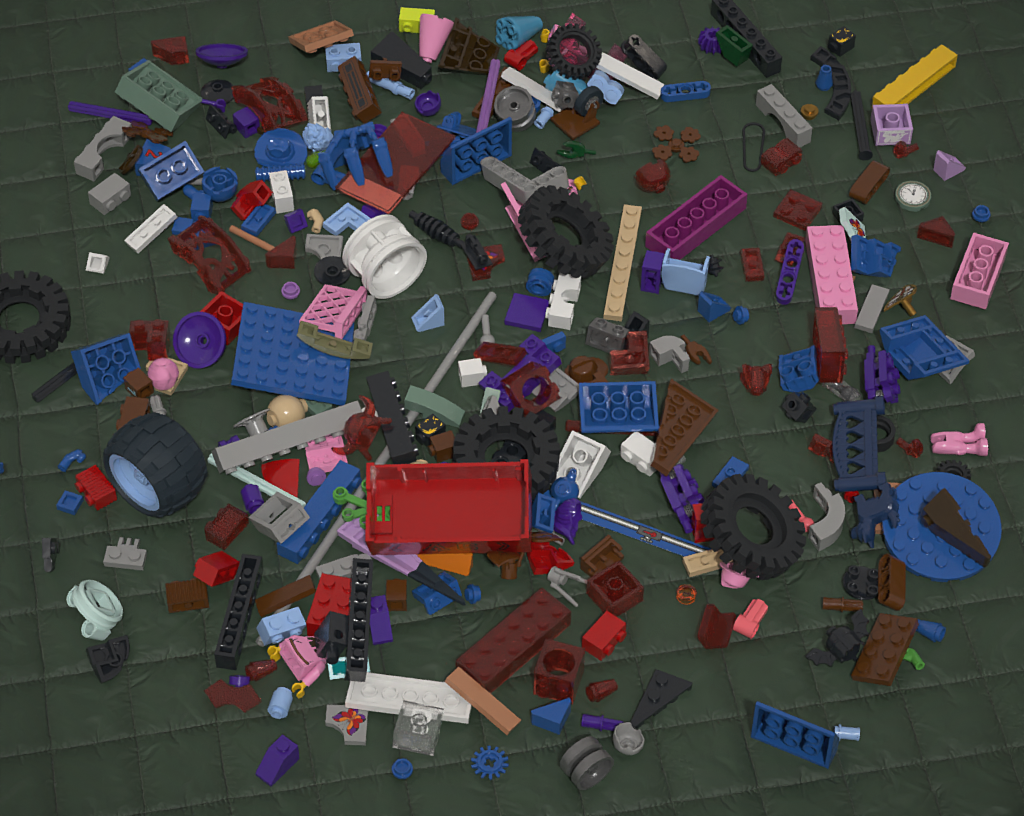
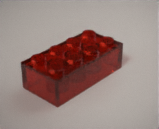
(830, 345)

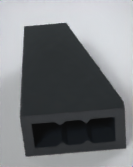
(413, 69)

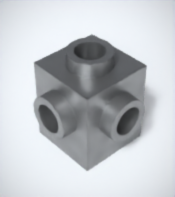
(564, 94)

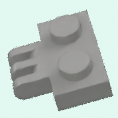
(125, 555)

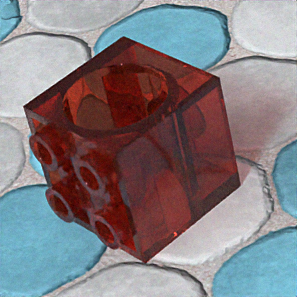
(514, 384)
(558, 657)

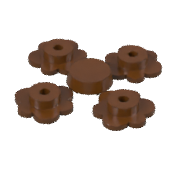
(141, 129)
(676, 145)

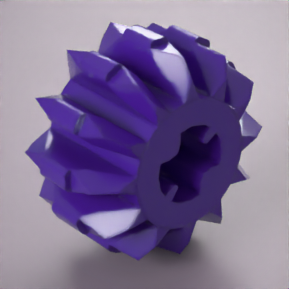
(708, 40)

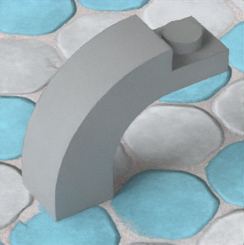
(828, 529)

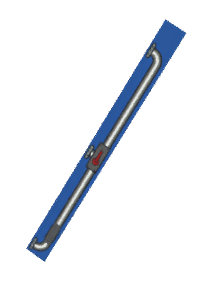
(638, 530)

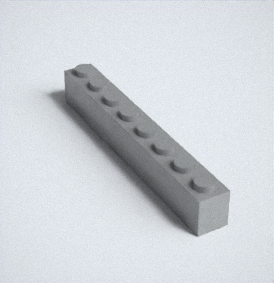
(283, 438)

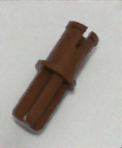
(842, 604)

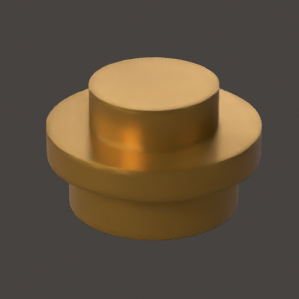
(809, 111)

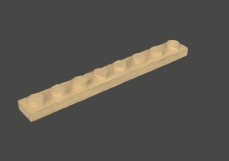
(622, 263)

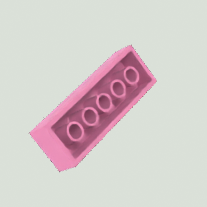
(831, 270)

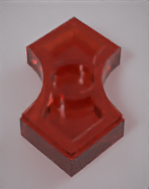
(223, 694)

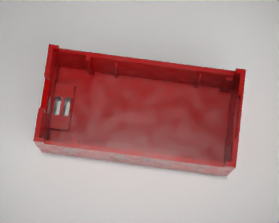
(449, 508)

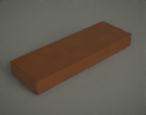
(285, 595)

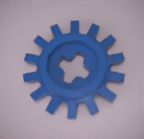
(492, 755)

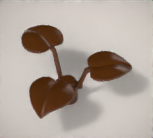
(508, 559)

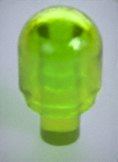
(312, 159)

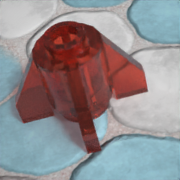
(756, 378)

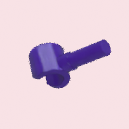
(220, 103)

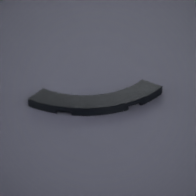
(841, 83)

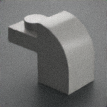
(670, 349)

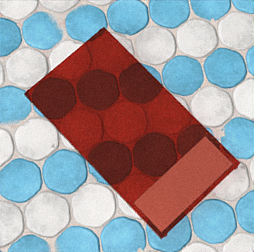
(412, 151)

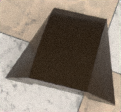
(467, 51)

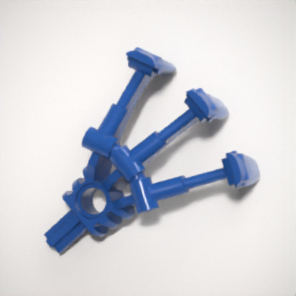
(350, 142)

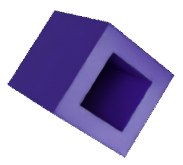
(246, 122)

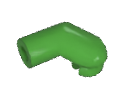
(913, 657)

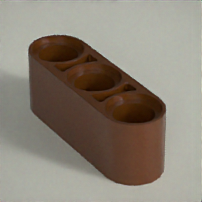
(869, 182)
(891, 582)

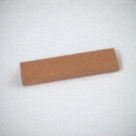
(482, 700)

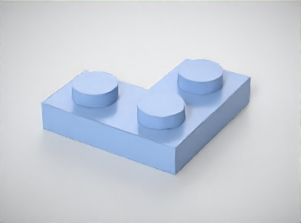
(345, 217)

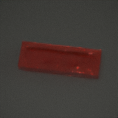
(500, 353)

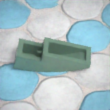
(428, 403)

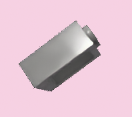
(279, 529)

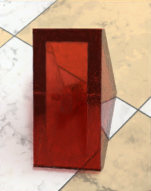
(937, 231)
(283, 255)

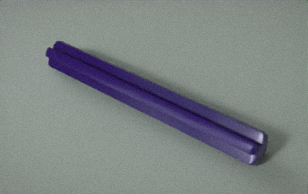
(108, 112)

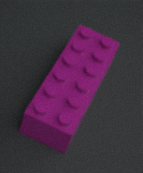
(697, 218)

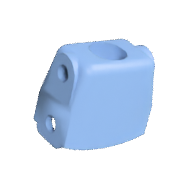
(684, 275)

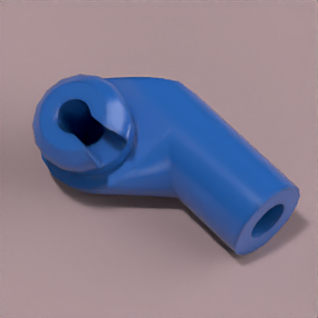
(188, 190)
(70, 457)

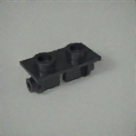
(219, 121)
(542, 161)
(475, 252)

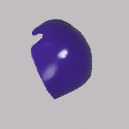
(428, 103)

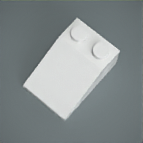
(585, 457)

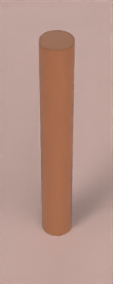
(262, 244)

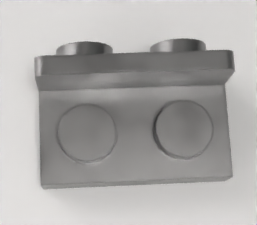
(606, 335)

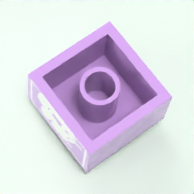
(891, 124)

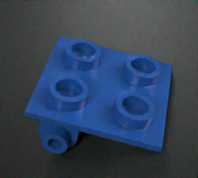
(451, 124)

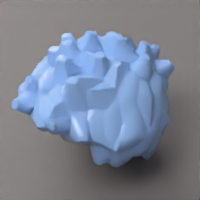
(317, 137)

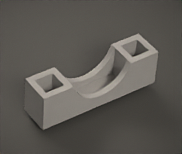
(796, 128)
(89, 162)

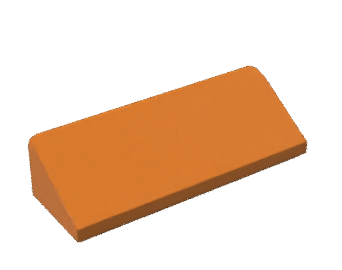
(454, 563)

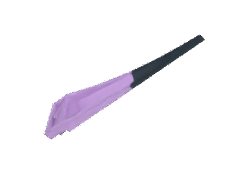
(407, 564)

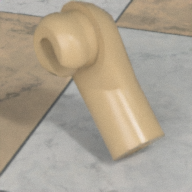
(315, 215)

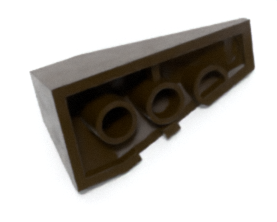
(945, 521)

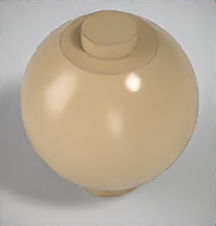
(285, 410)

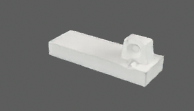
(150, 228)

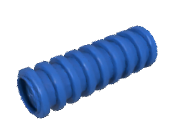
(296, 171)

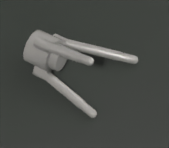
(559, 577)

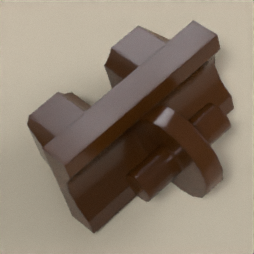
(385, 69)

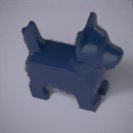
(874, 511)

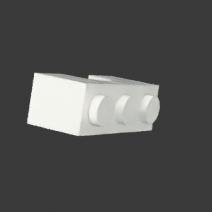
(562, 313)

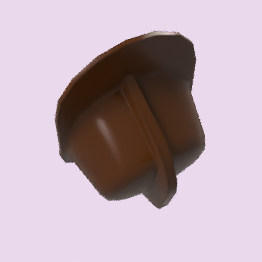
(583, 367)

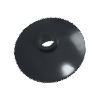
(217, 90)
(331, 265)

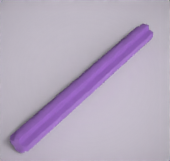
(488, 95)

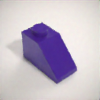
(380, 621)
(277, 760)

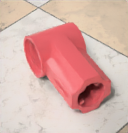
(749, 622)

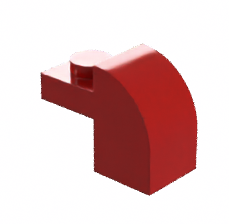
(249, 197)

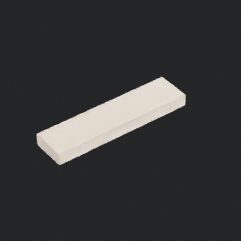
(630, 76)
(535, 89)

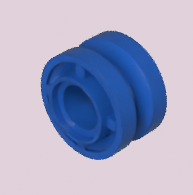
(540, 282)

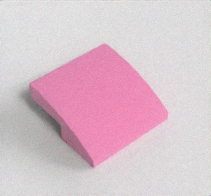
(322, 456)

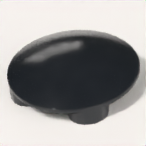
(861, 582)

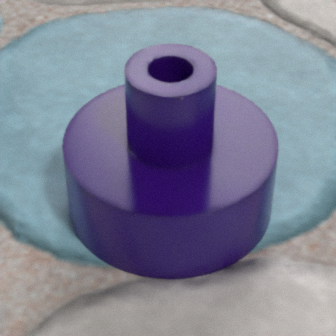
(239, 680)

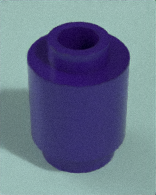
(252, 497)

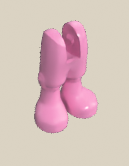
(954, 442)

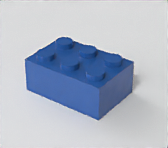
(171, 171)

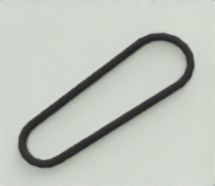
(744, 146)

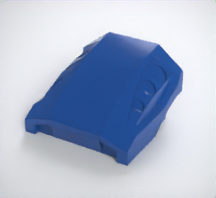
(798, 370)

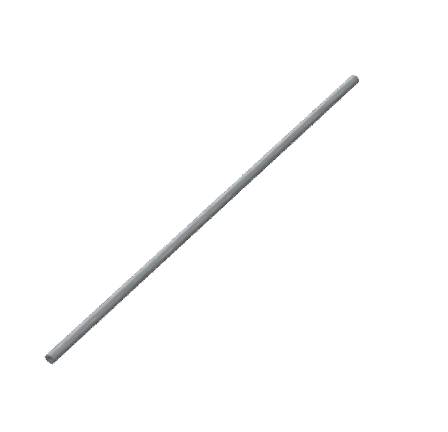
(385, 455)

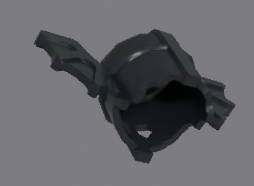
(841, 641)

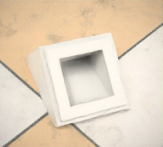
(97, 263)

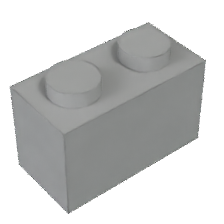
(109, 194)

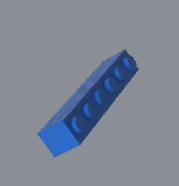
(321, 511)

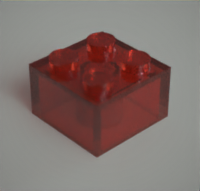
(615, 589)

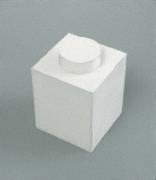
(471, 372)

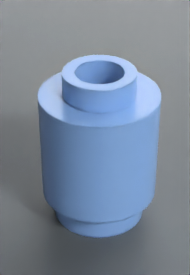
(280, 703)

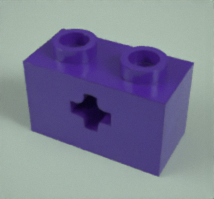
(651, 272)

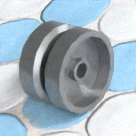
(518, 105)
(586, 763)

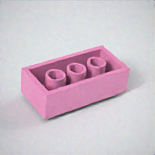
(979, 271)

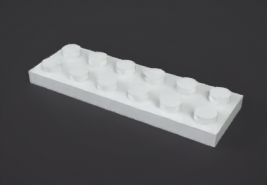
(387, 693)

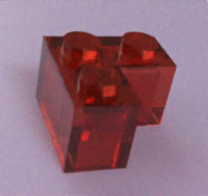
(151, 336)
(634, 359)

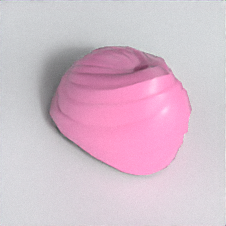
(163, 373)

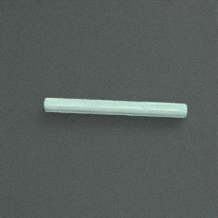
(264, 486)

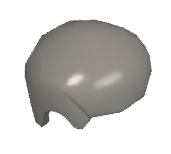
(627, 739)

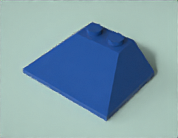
(920, 348)

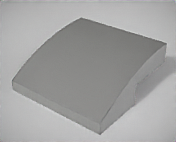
(567, 387)

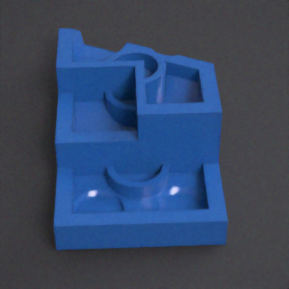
(873, 256)

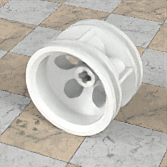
(384, 256)

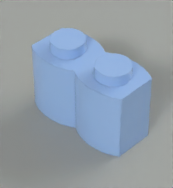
(611, 89)

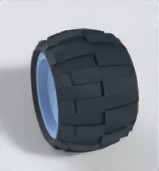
(155, 464)

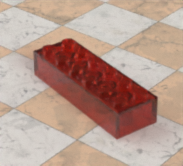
(515, 640)

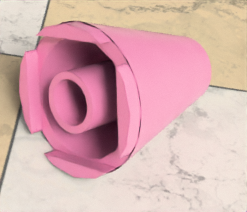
(432, 36)

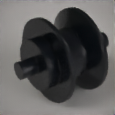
(714, 267)

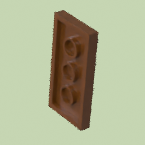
(885, 649)

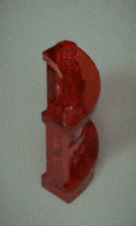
(251, 96)
(184, 247)

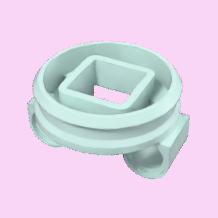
(98, 619)

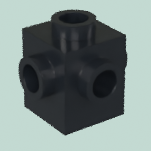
(799, 407)

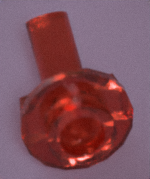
(901, 149)
(915, 448)

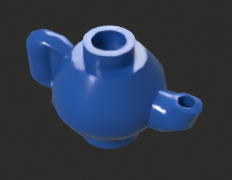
(565, 488)

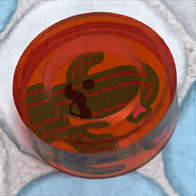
(686, 594)

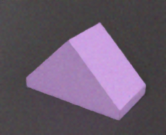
(947, 165)

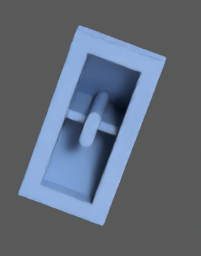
(429, 315)

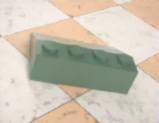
(158, 95)

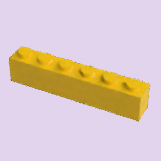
(917, 78)

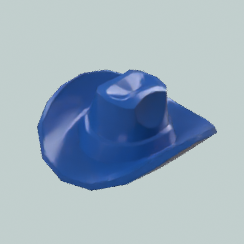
(280, 148)

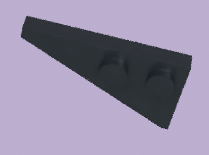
(660, 692)

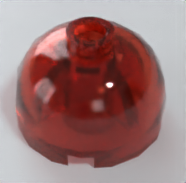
(653, 177)

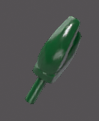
(577, 150)

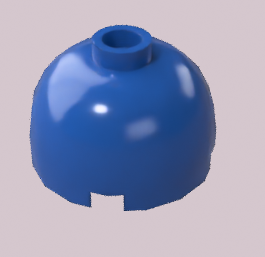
(220, 183)

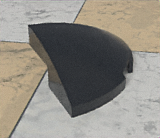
(108, 657)

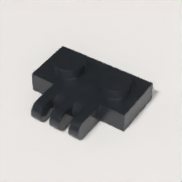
(49, 551)

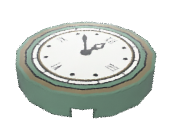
(913, 196)

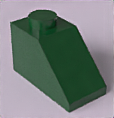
(733, 45)

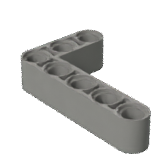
(520, 186)

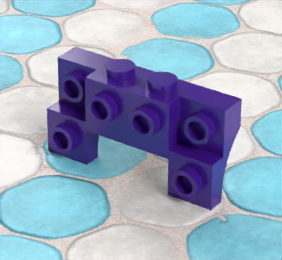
(536, 352)

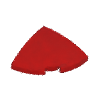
(283, 474)
(546, 556)

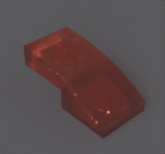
(782, 250)

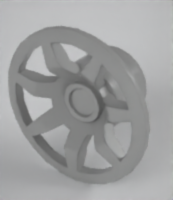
(254, 423)

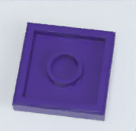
(527, 312)

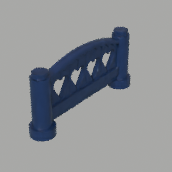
(868, 477)

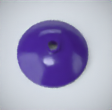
(221, 54)
(189, 339)

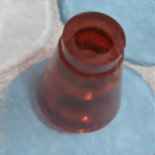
(260, 669)
(599, 690)

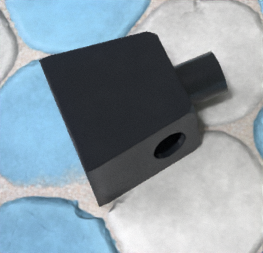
(332, 637)

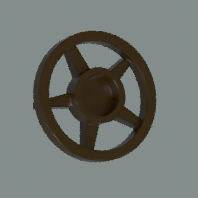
(131, 159)

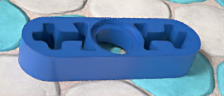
(691, 86)

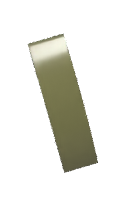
(332, 345)

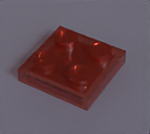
(797, 210)

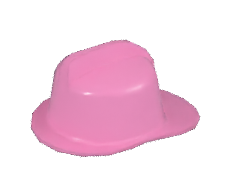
(731, 578)

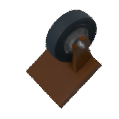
(582, 116)

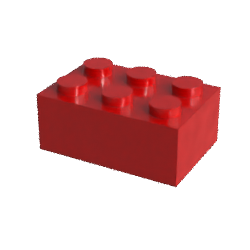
(330, 595)

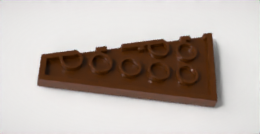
(680, 425)

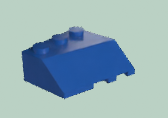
(104, 365)

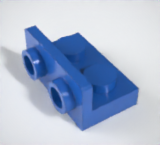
(434, 600)

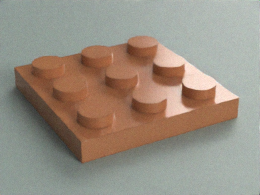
(321, 36)

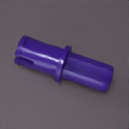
(599, 722)

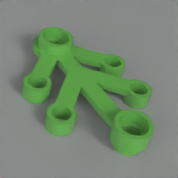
(341, 496)

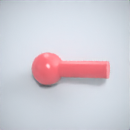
(807, 521)

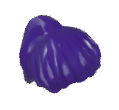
(567, 518)

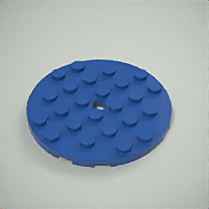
(923, 550)

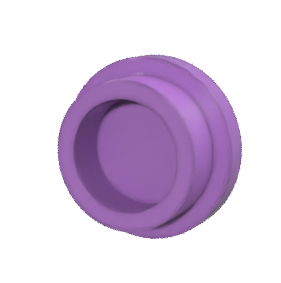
(290, 290)
(316, 476)

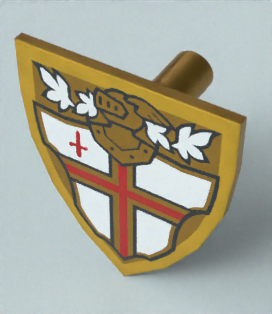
(904, 297)

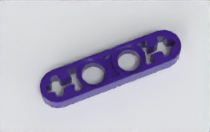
(789, 271)

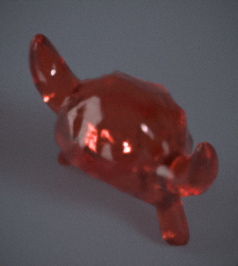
(361, 430)

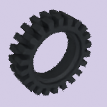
(560, 63)

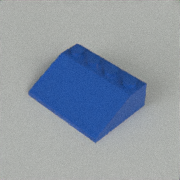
(464, 157)
(618, 407)
(794, 735)

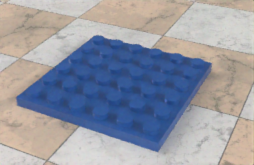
(279, 362)

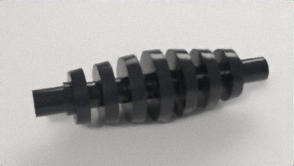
(436, 229)

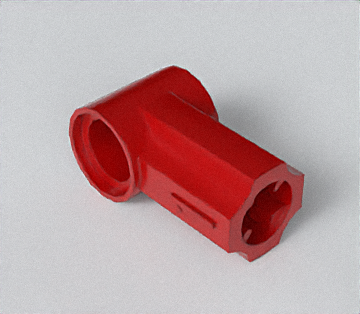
(519, 57)

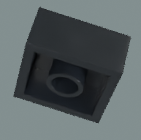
(852, 206)

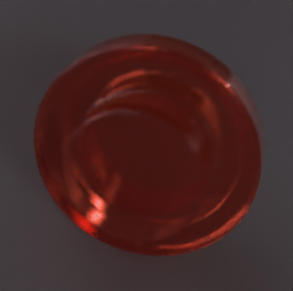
(469, 221)

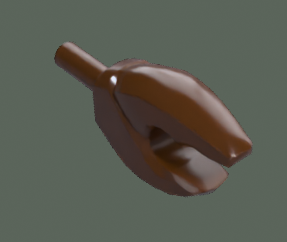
(694, 349)

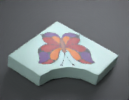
(851, 223)

